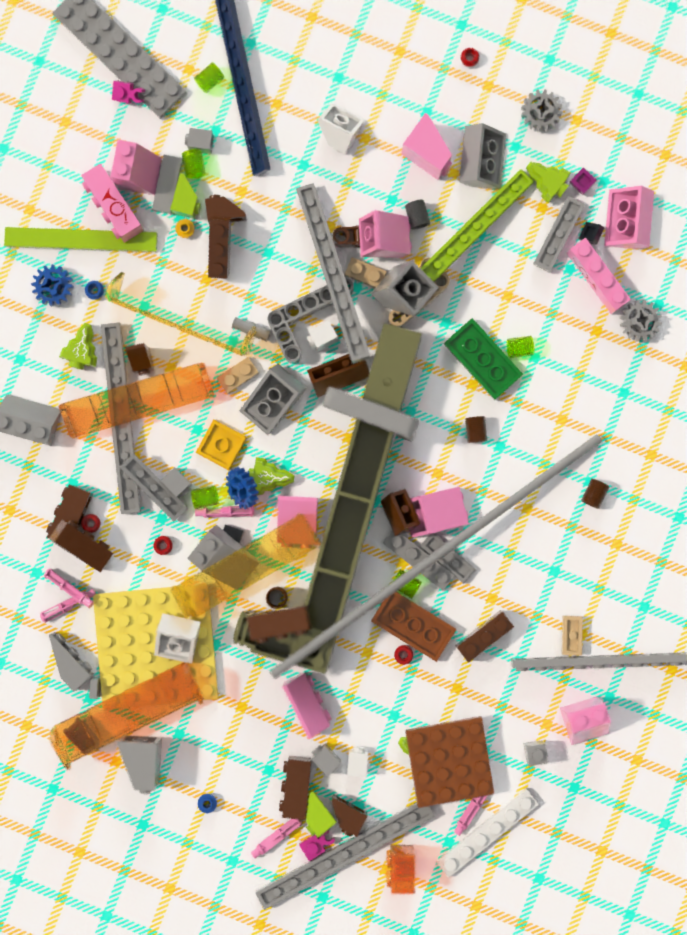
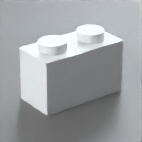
(322, 336)

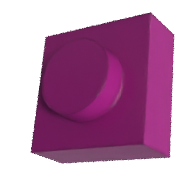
(582, 181)

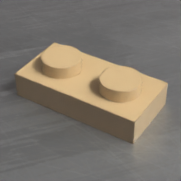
(364, 272)
(237, 375)
(572, 635)

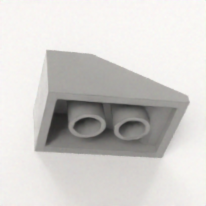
(272, 398)
(213, 548)

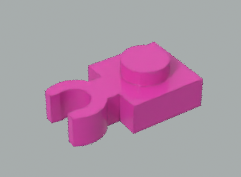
(125, 93)
(314, 845)

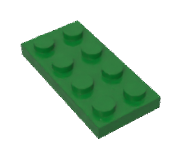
(483, 359)

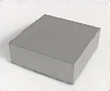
(95, 688)

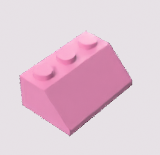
(629, 217)
(307, 704)

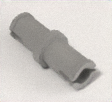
(245, 326)

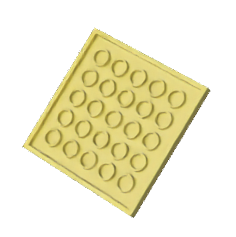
(127, 639)

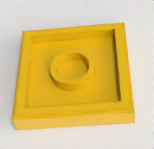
(221, 445)

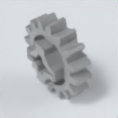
(549, 111)
(642, 328)

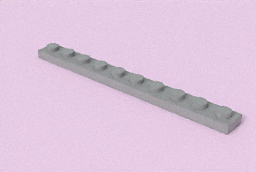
(333, 273)
(123, 433)
(599, 661)
(343, 854)

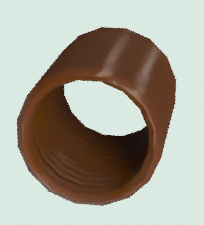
(476, 429)
(595, 493)
(274, 606)

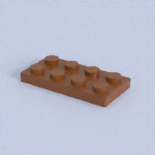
(414, 625)

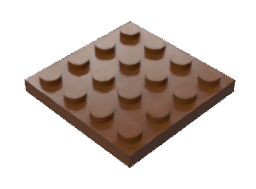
(449, 761)

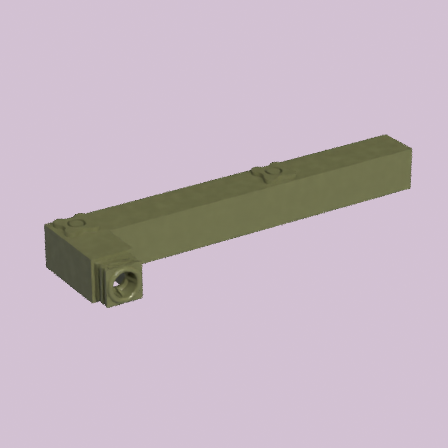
(350, 507)

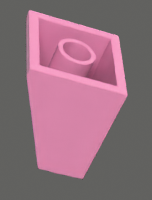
(427, 149)
(135, 168)
(384, 235)
(290, 506)
(439, 511)
(586, 720)

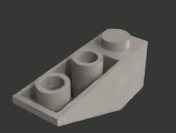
(70, 666)

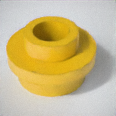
(184, 234)

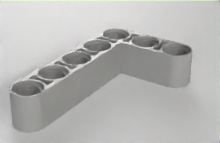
(304, 311)
(371, 413)

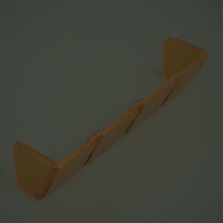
(137, 400)
(125, 713)

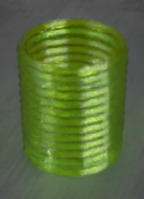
(209, 77)
(193, 163)
(520, 346)
(204, 497)
(411, 587)

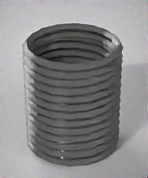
(417, 214)

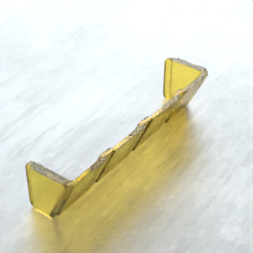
(112, 295)
(245, 567)

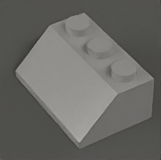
(482, 156)
(28, 419)

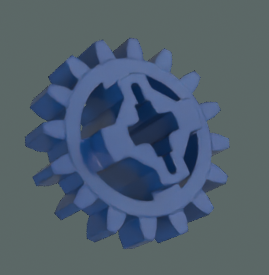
(59, 284)
(242, 488)

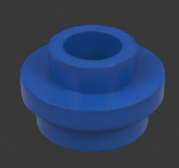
(88, 290)
(207, 797)

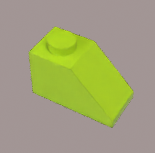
(185, 201)
(318, 816)

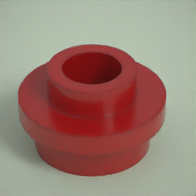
(472, 52)
(84, 523)
(158, 549)
(403, 661)

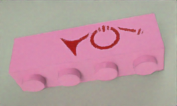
(112, 203)
(598, 275)

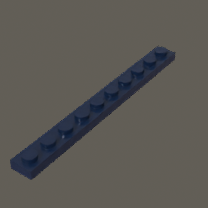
(243, 87)

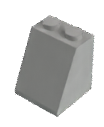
(405, 289)
(142, 761)

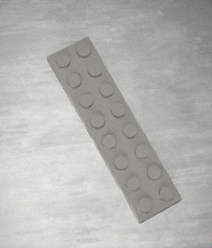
(120, 53)

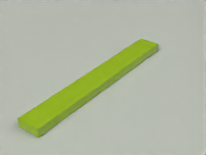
(476, 225)
(77, 239)

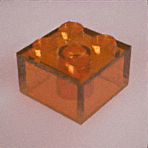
(402, 869)

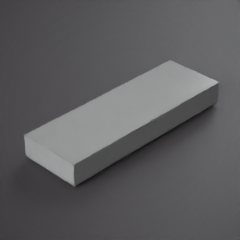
(167, 183)
(452, 561)

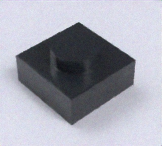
(591, 232)
(235, 533)

